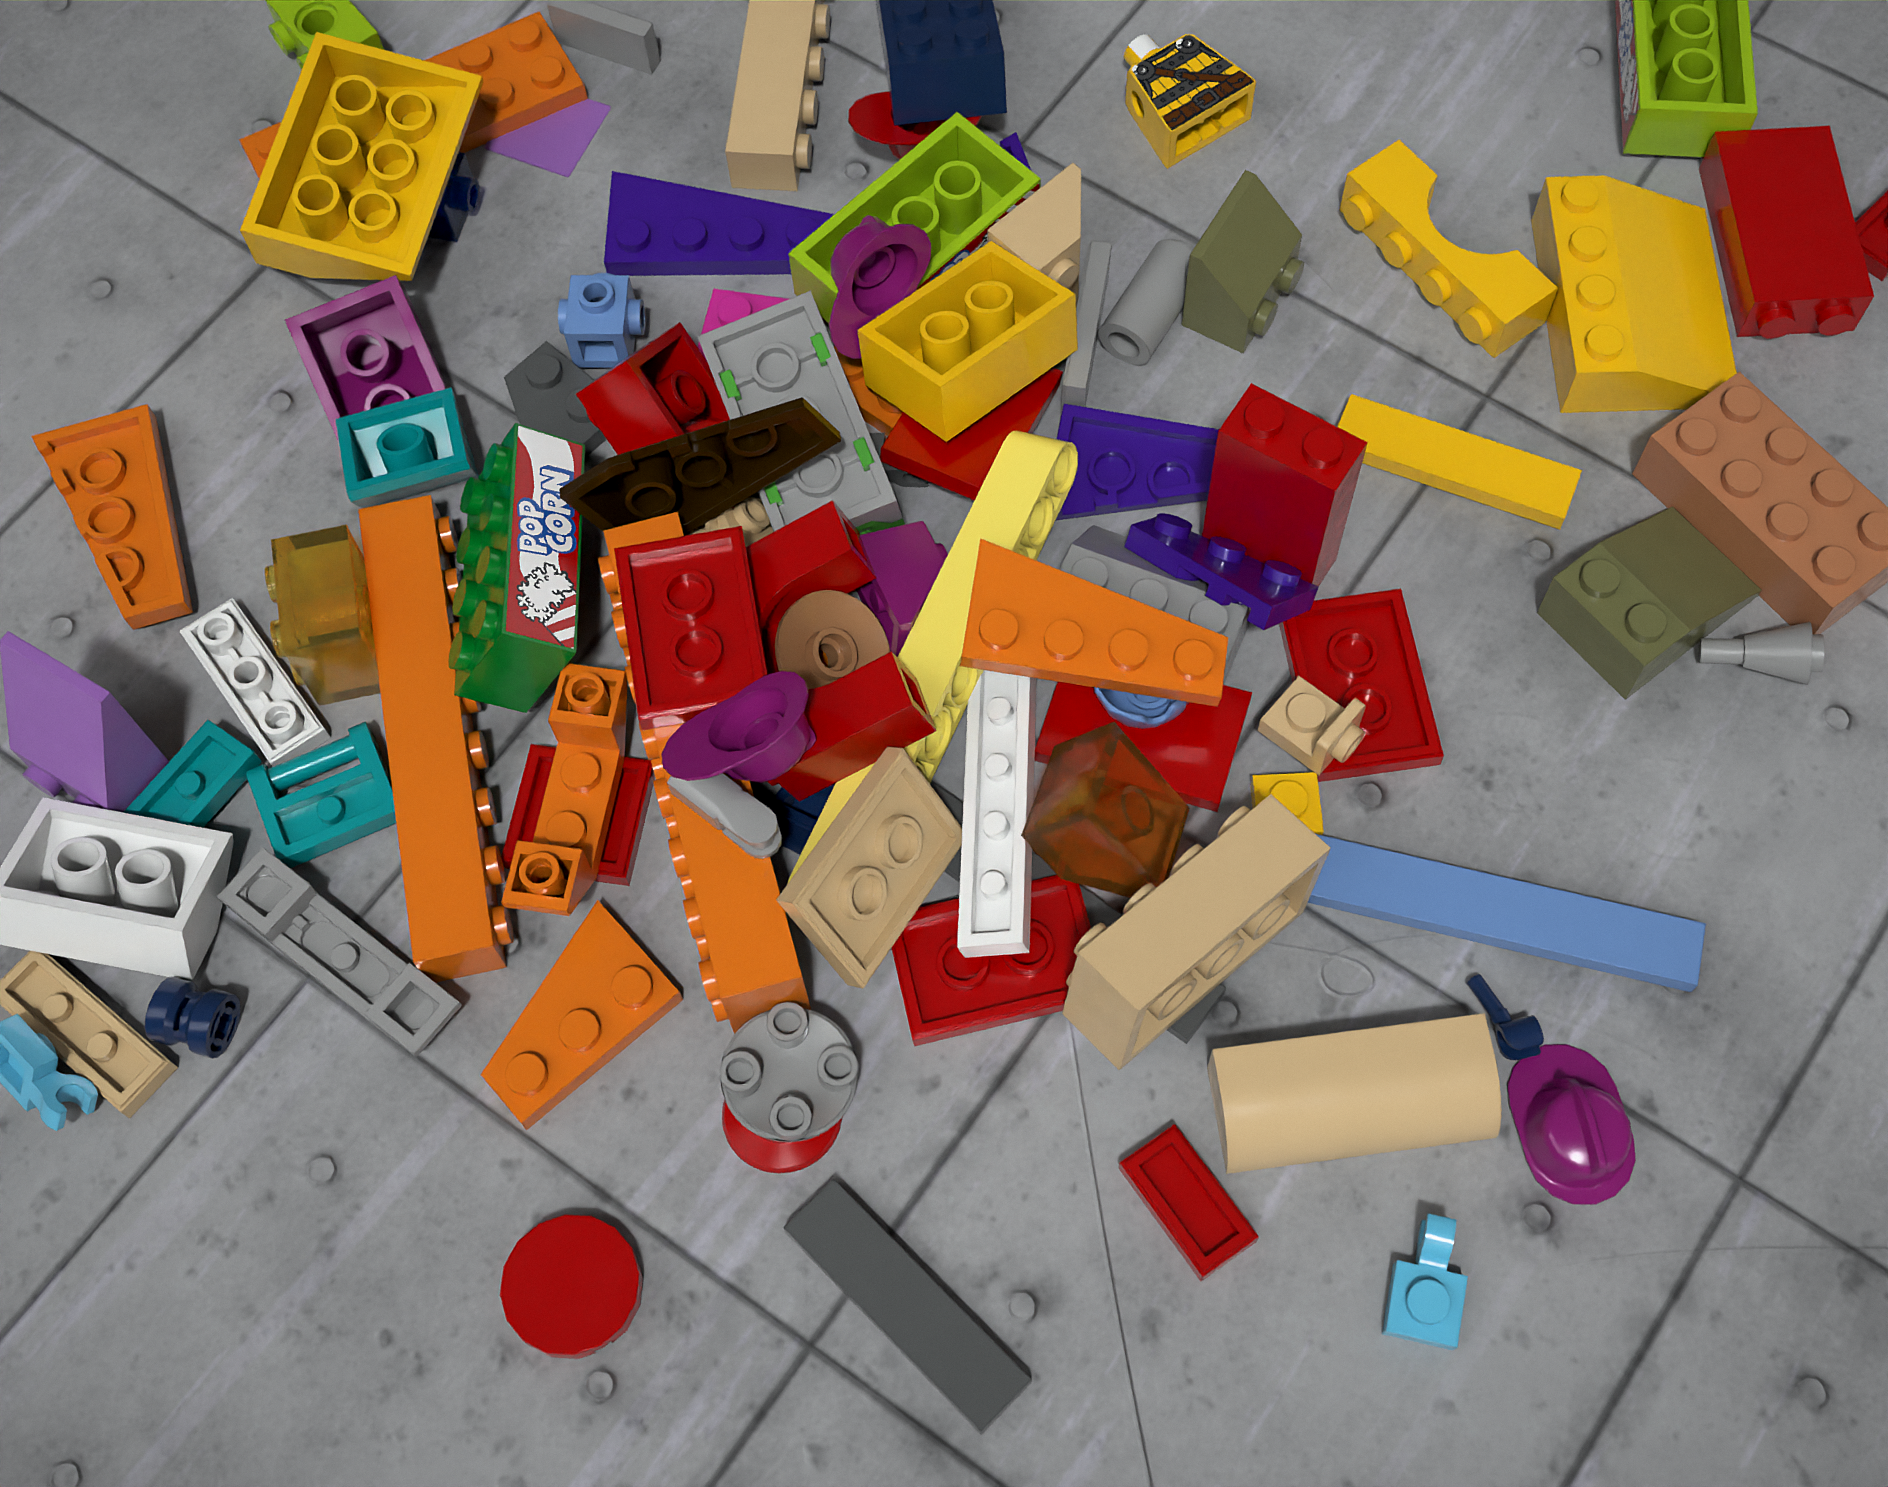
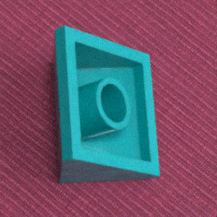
(404, 449)

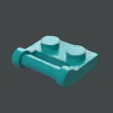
(331, 809)

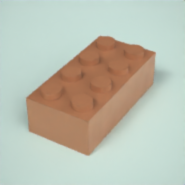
(1771, 503)

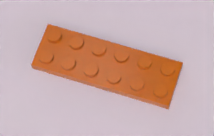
(522, 82)

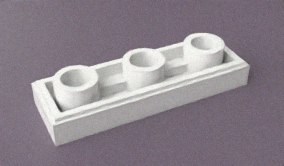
(268, 705)

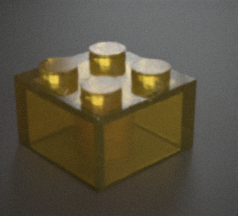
(323, 614)

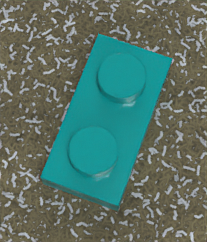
(197, 779)

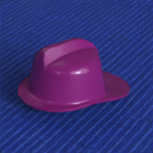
(873, 272)
(745, 736)
(1571, 1125)

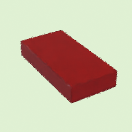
(1188, 1202)

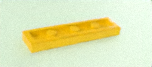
(1461, 462)

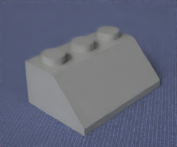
(1104, 560)

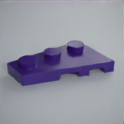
(1134, 462)
(1268, 588)

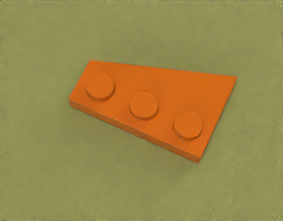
(579, 1018)

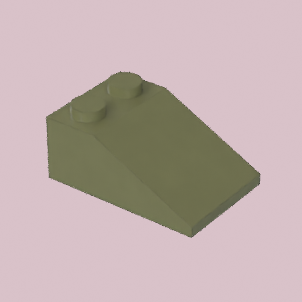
(1644, 599)

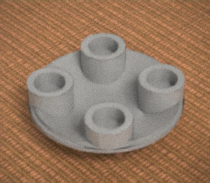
(789, 1074)

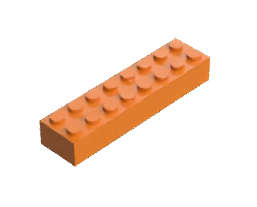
(728, 894)

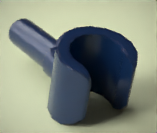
(1515, 1037)

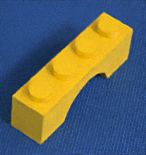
(1488, 295)

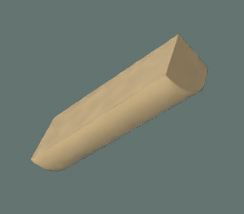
(1355, 1093)

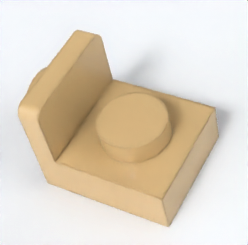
(1313, 726)

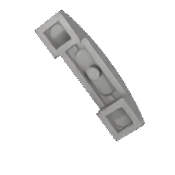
(339, 953)

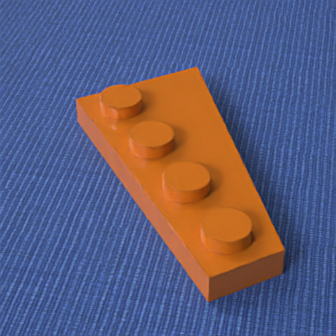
(124, 509)
(1075, 632)

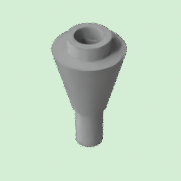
(1780, 652)

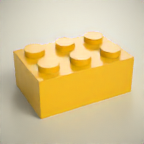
(968, 340)

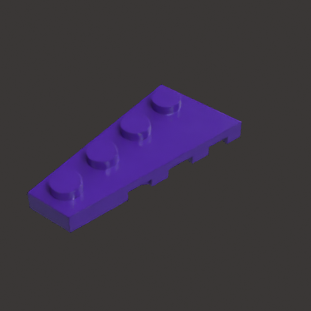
(699, 231)

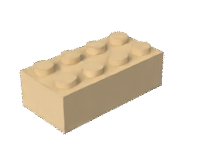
(1192, 929)

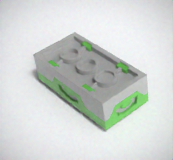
(790, 356)

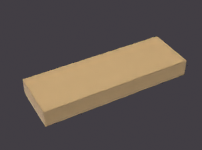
(85, 1032)

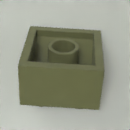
(1242, 267)

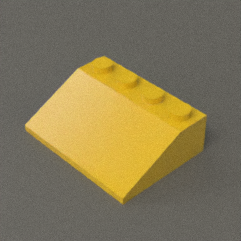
(359, 163)
(1635, 297)

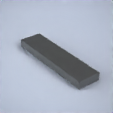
(908, 1306)

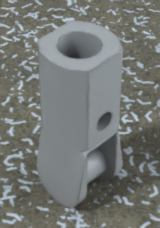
(734, 811)

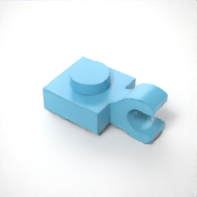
(31, 1076)
(1423, 1296)

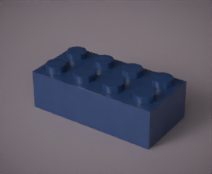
(942, 59)

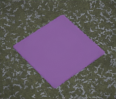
(555, 140)

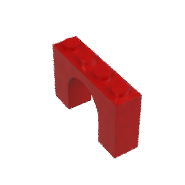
(862, 710)

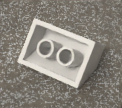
(114, 888)

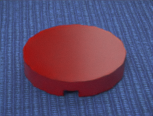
(571, 1286)

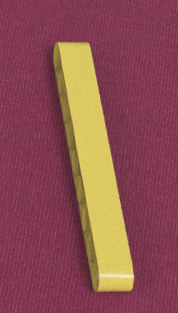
(1011, 511)

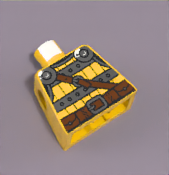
(1184, 95)

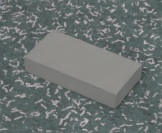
(605, 33)

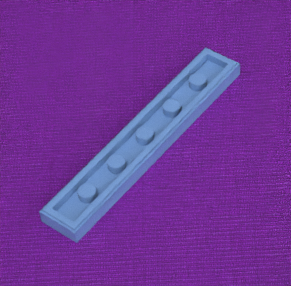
(1511, 914)

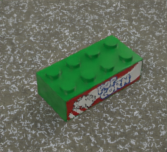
(518, 571)

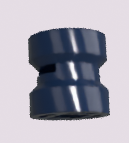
(193, 1017)

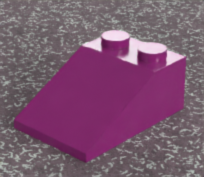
(366, 350)

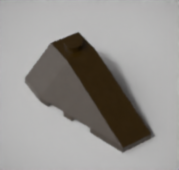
(703, 469)

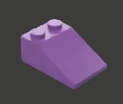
(73, 731)

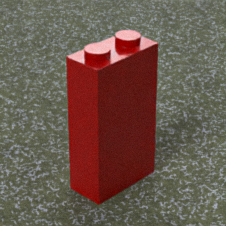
(1785, 232)
(1282, 483)

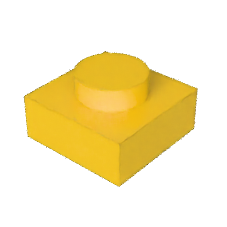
(1295, 791)

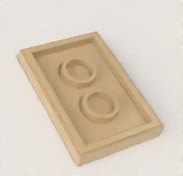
(873, 867)

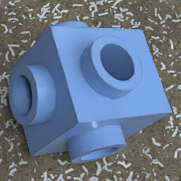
(600, 319)

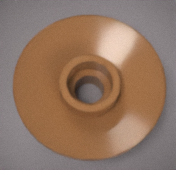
(837, 626)

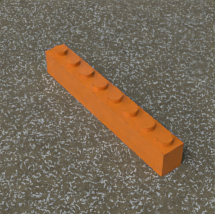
(433, 745)

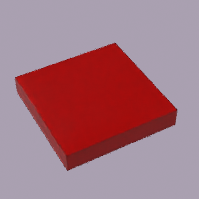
(625, 822)

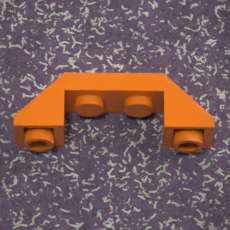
(579, 795)

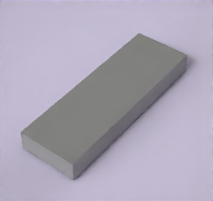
(1088, 315)

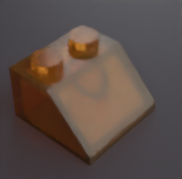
(1105, 814)

